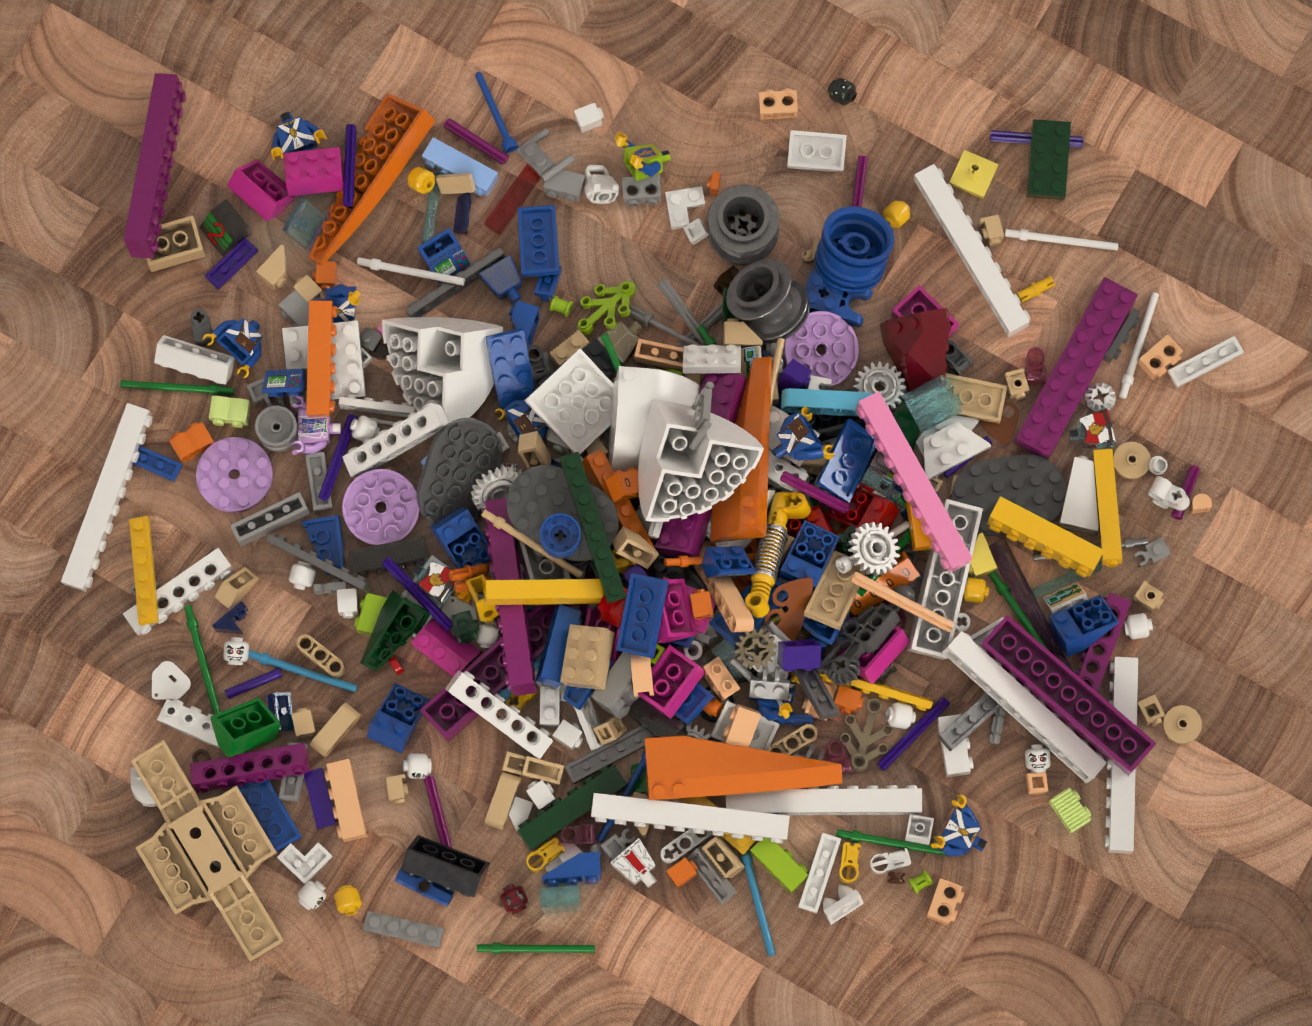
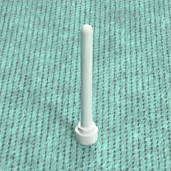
(845, 564)

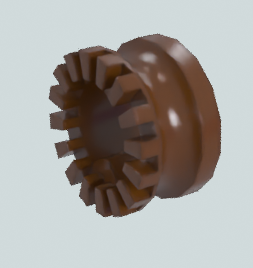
(204, 752)
(896, 878)

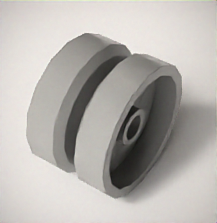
(269, 420)

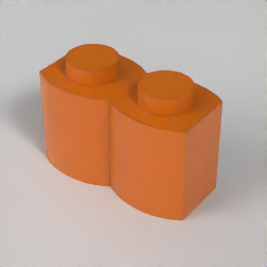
(191, 442)

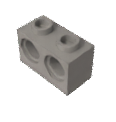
(641, 187)

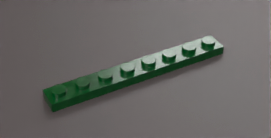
(592, 527)

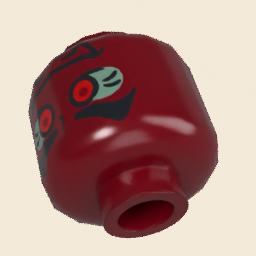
(514, 898)

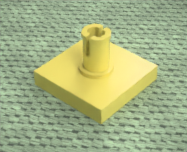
(973, 174)

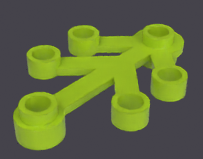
(607, 304)

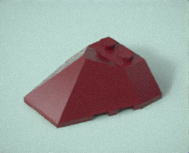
(918, 345)

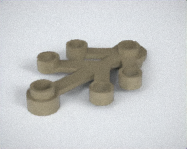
(864, 738)

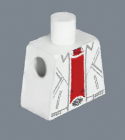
(635, 864)

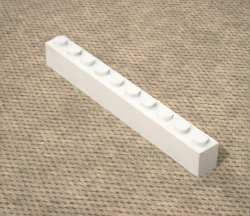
(971, 250)
(107, 497)
(1024, 707)
(1120, 785)
(832, 801)
(690, 816)

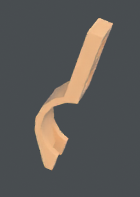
(641, 674)

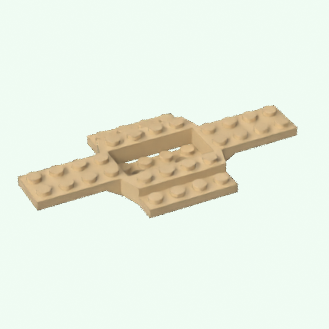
(174, 869)

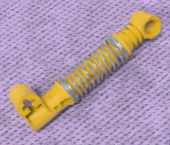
(771, 548)

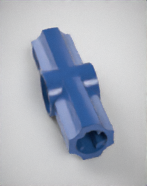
(435, 892)

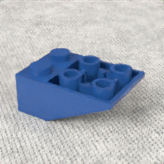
(461, 539)
(809, 554)
(1082, 624)
(397, 718)
(580, 868)

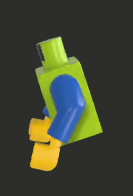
(642, 160)

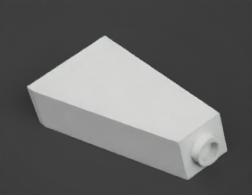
(1080, 502)

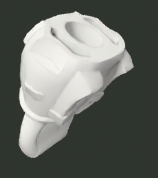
(600, 188)

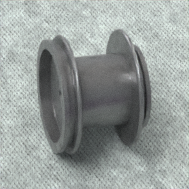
(743, 246)
(768, 300)

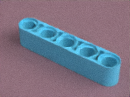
(822, 401)

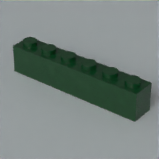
(570, 808)

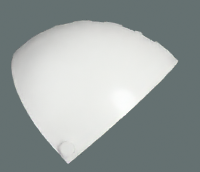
(441, 362)
(632, 399)
(688, 481)

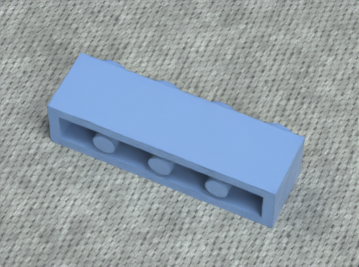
(451, 161)

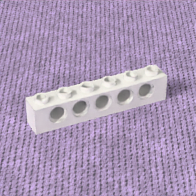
(435, 421)
(183, 581)
(458, 687)

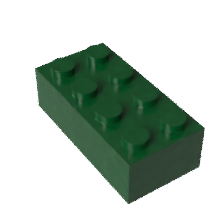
(1048, 159)

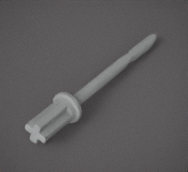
(647, 319)

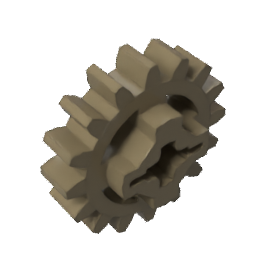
(762, 648)

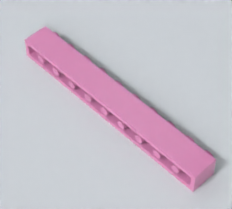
(913, 482)

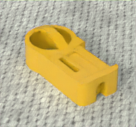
(547, 852)
(850, 860)

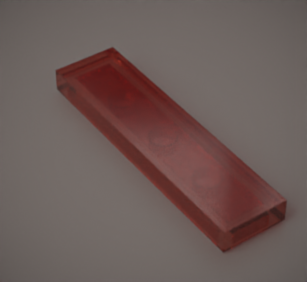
(512, 200)

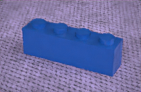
(555, 645)

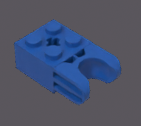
(835, 300)

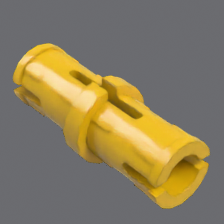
(1035, 289)

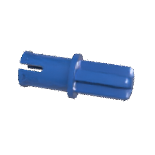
(798, 719)

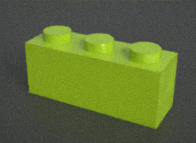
(780, 864)

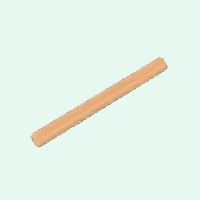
(902, 602)

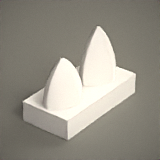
(849, 901)

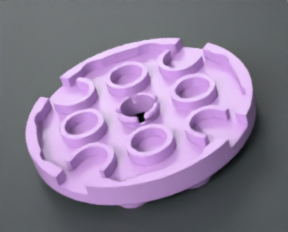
(839, 344)
(376, 487)
(239, 493)

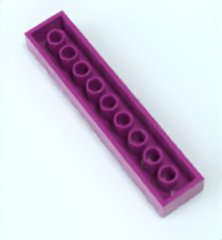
(154, 166)
(1075, 368)
(687, 535)
(513, 619)
(1068, 695)
(451, 715)

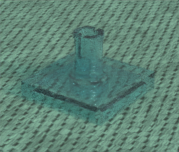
(304, 223)

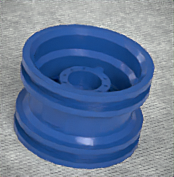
(854, 249)

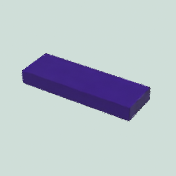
(231, 263)
(319, 798)

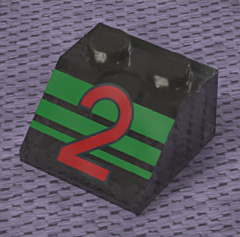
(224, 227)

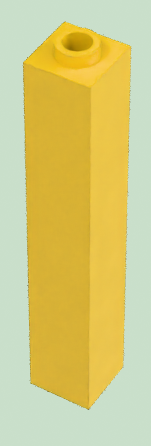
(1107, 507)
(542, 592)

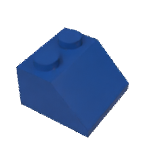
(526, 317)

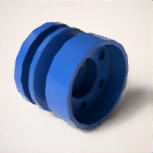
(560, 524)

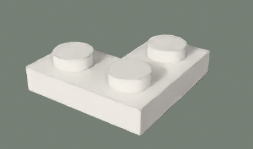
(681, 200)
(305, 866)

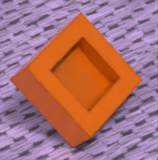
(713, 183)

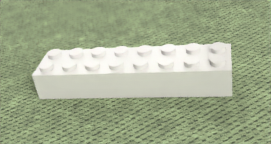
(943, 590)

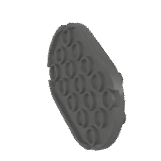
(453, 464)
(1022, 479)
(545, 492)

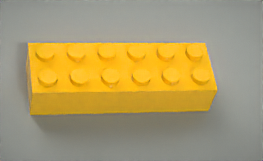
(1045, 537)

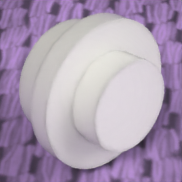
(1157, 465)

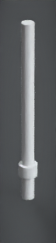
(1024, 235)
(376, 264)
(1128, 378)

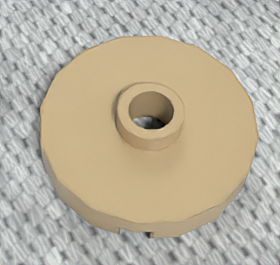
(1127, 469)
(1180, 734)

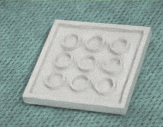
(348, 358)
(575, 402)

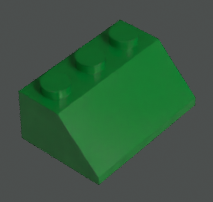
(244, 727)

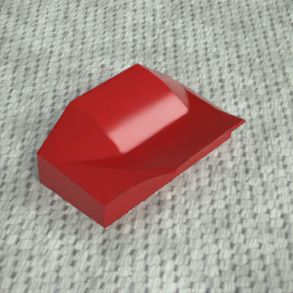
(612, 612)

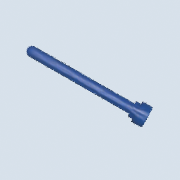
(508, 143)

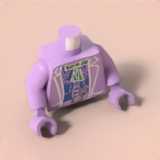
(312, 431)

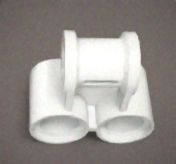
(1168, 495)

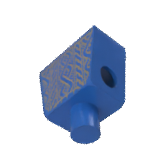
(503, 279)

